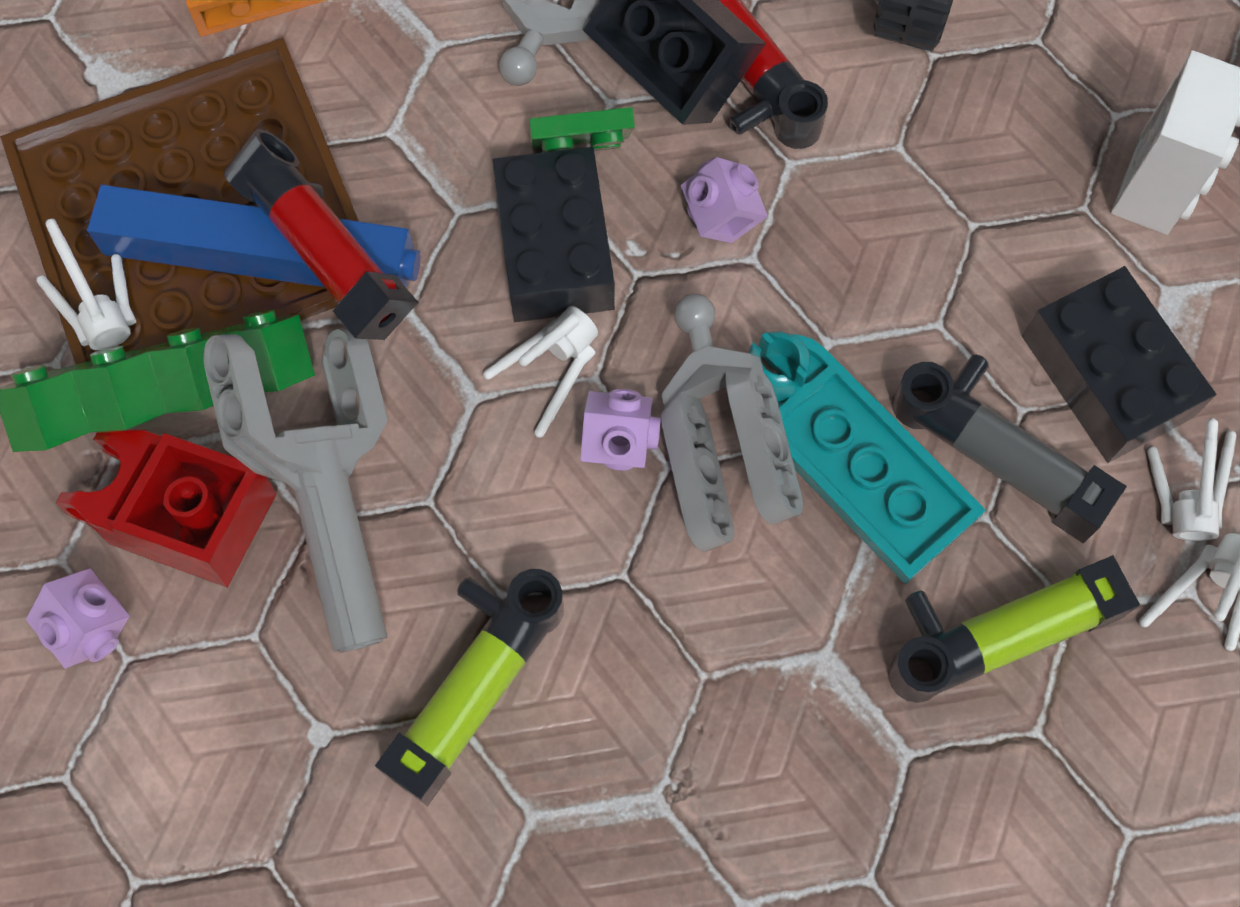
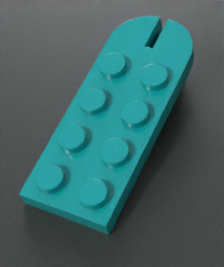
(864, 458)

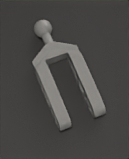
(541, 25)
(691, 440)

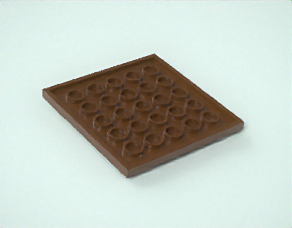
(171, 142)

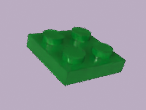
(601, 128)

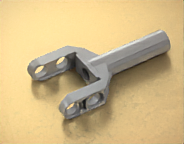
(315, 466)

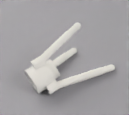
(100, 321)
(564, 338)
(1197, 512)
(1225, 572)

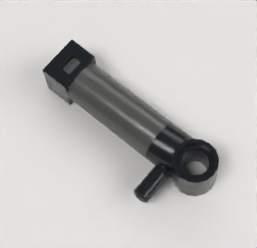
(1071, 493)

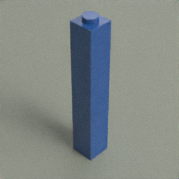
(226, 237)

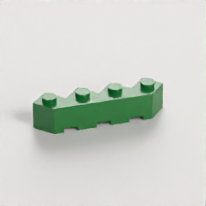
(142, 384)

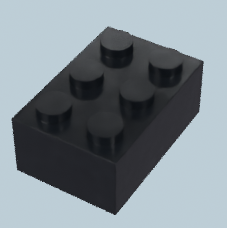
(678, 51)
(554, 233)
(1117, 364)

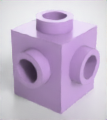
(724, 200)
(619, 429)
(77, 618)

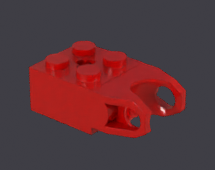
(175, 504)

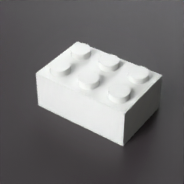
(1182, 145)

